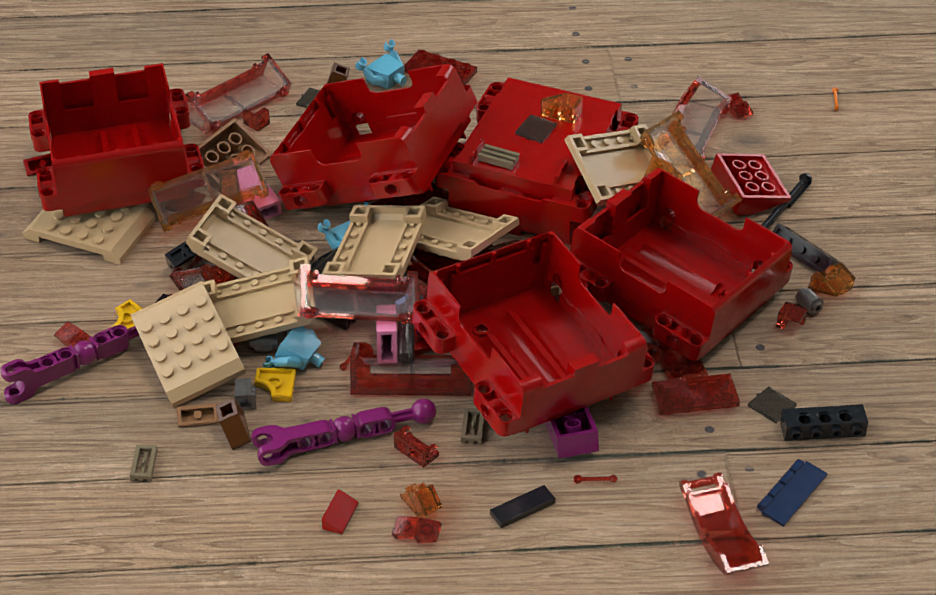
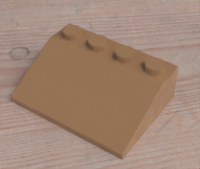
(229, 142)

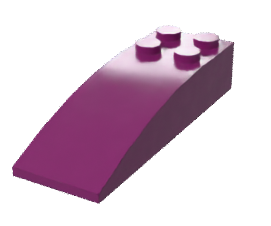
(574, 433)

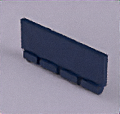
(791, 491)

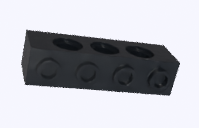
(823, 422)

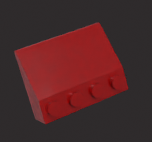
(752, 179)

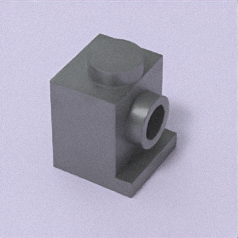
(245, 394)

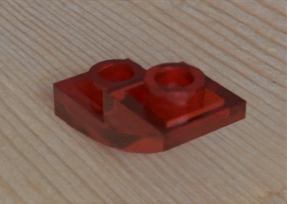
(739, 108)
(71, 334)
(419, 528)

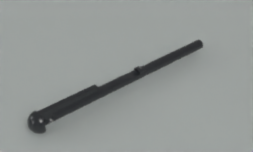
(795, 193)

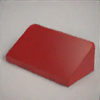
(33, 164)
(339, 512)

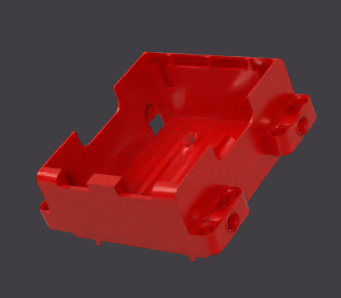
(110, 139)
(410, 139)
(544, 178)
(685, 282)
(535, 351)

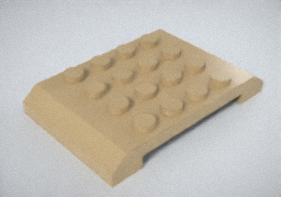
(610, 160)
(103, 232)
(460, 232)
(378, 241)
(241, 242)
(258, 303)
(187, 344)

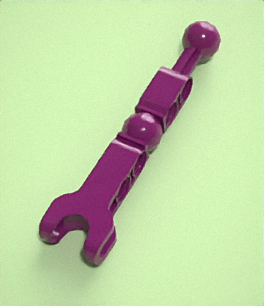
(47, 368)
(323, 433)

